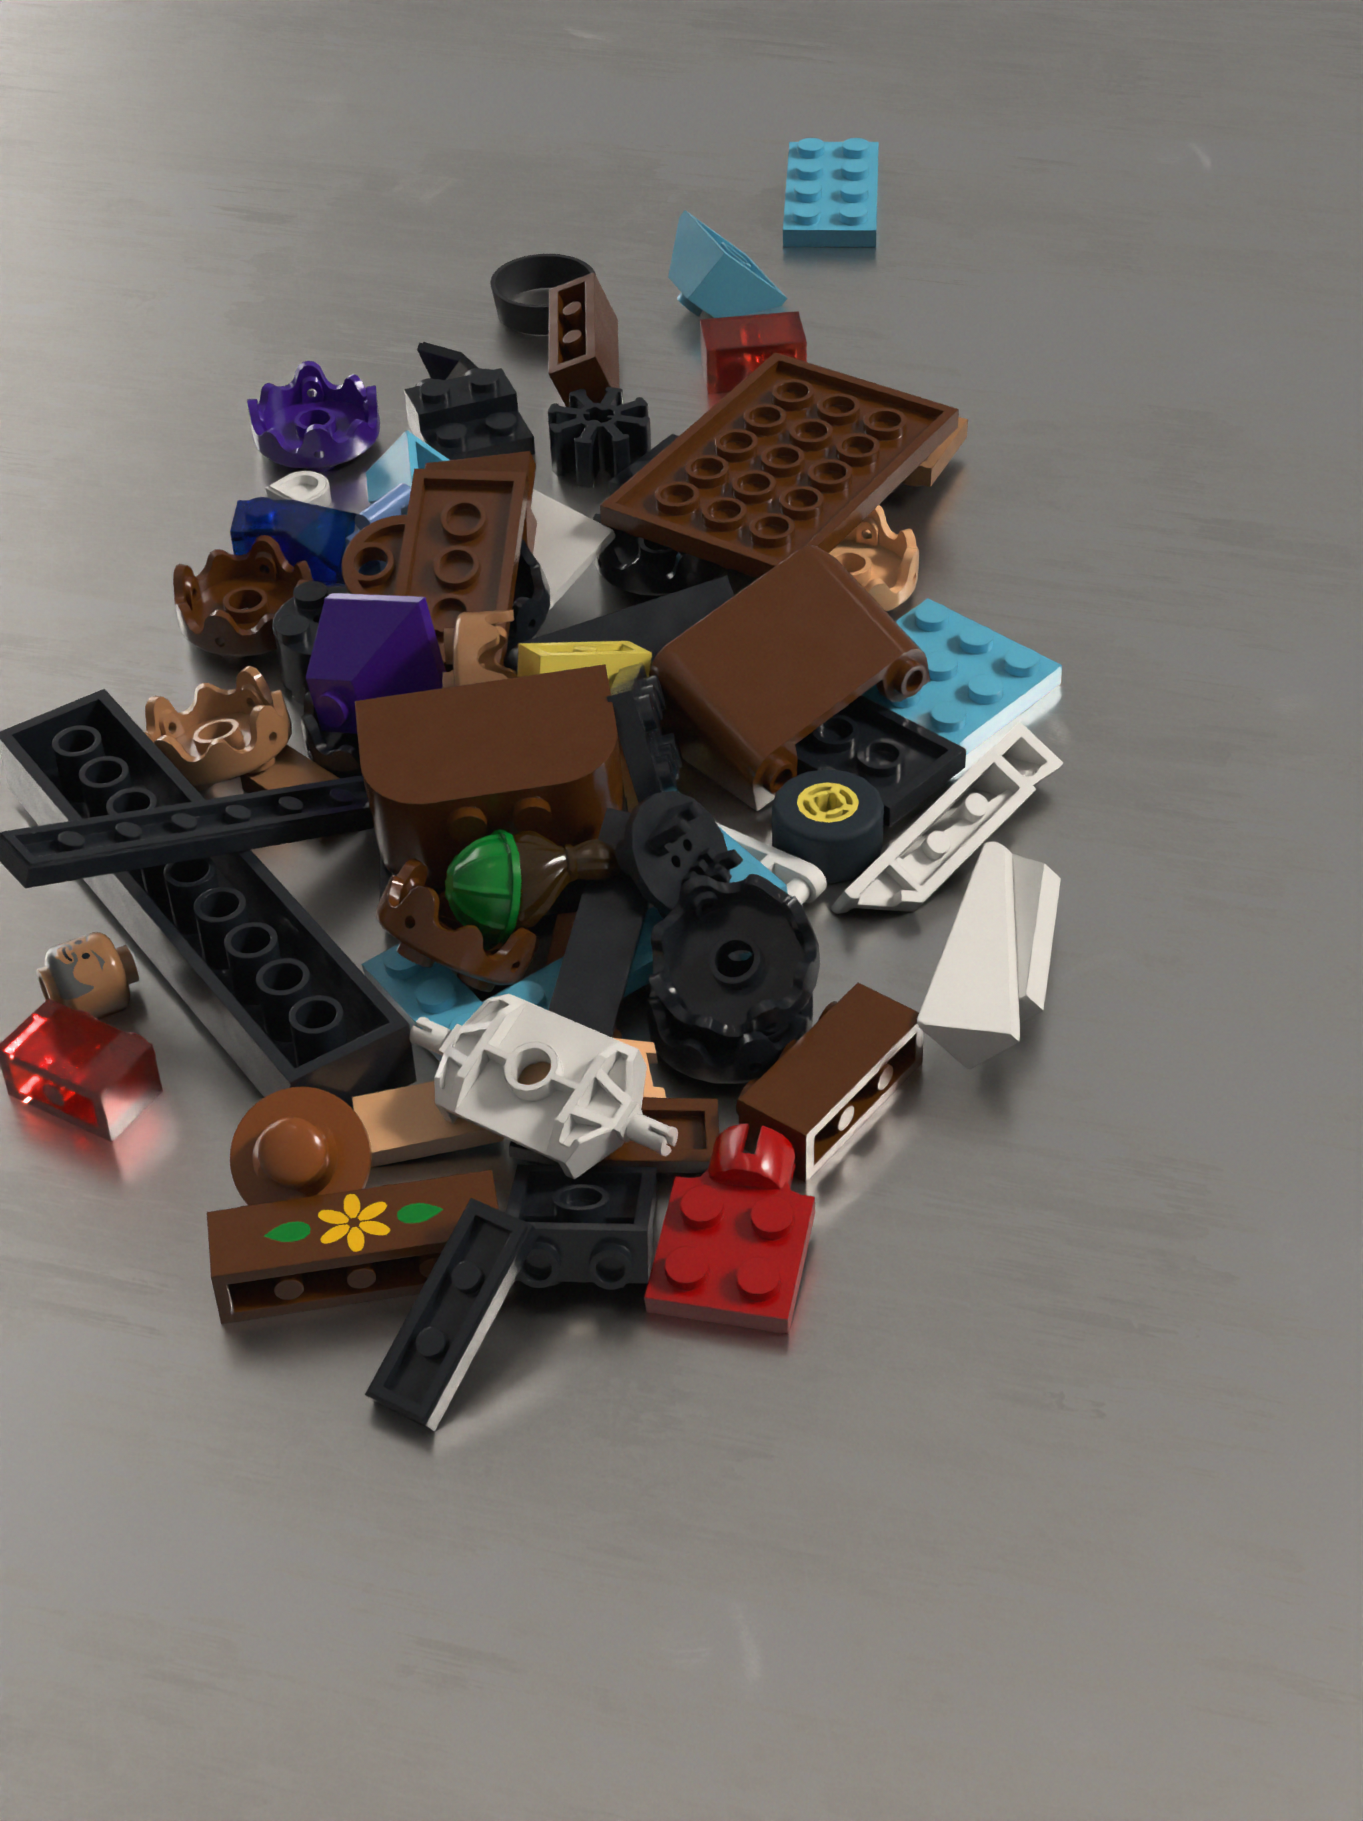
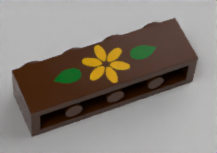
(335, 1245)

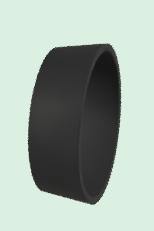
(529, 274)

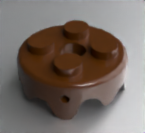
(214, 601)
(433, 934)

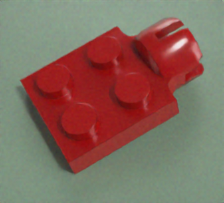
(734, 1238)

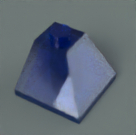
(301, 531)

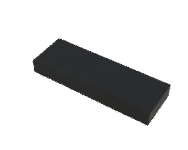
(452, 1314)

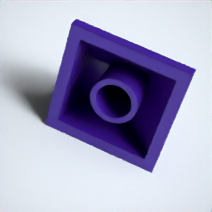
(368, 652)

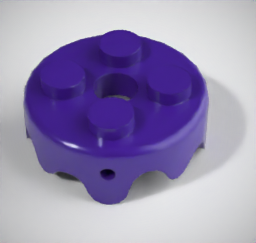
(314, 426)

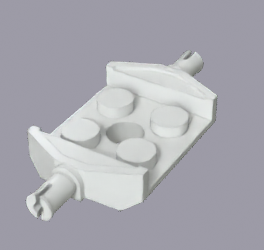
(573, 1114)

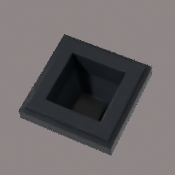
(444, 362)

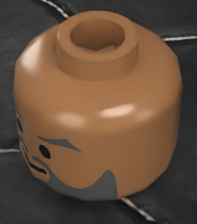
(89, 975)

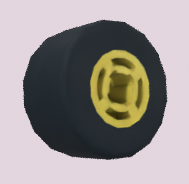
(829, 822)

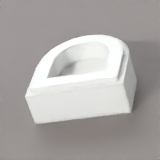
(302, 487)

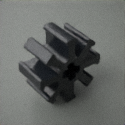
(597, 435)

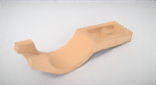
(409, 1125)

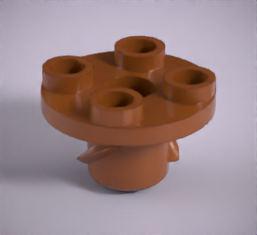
(299, 1147)

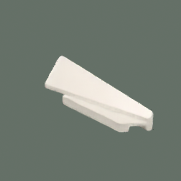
(953, 826)
(993, 958)

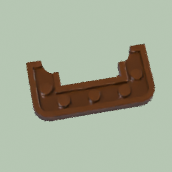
(779, 668)

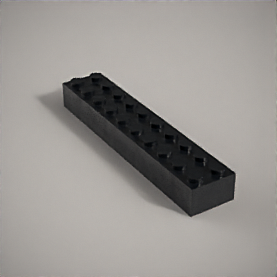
(214, 925)

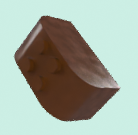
(488, 760)

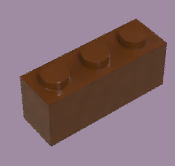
(582, 339)
(834, 1076)

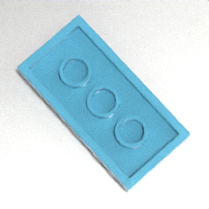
(831, 194)

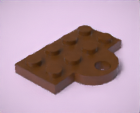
(451, 547)

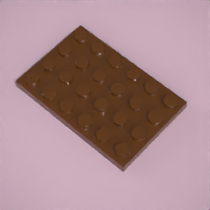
(779, 466)

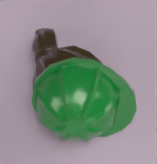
(517, 877)

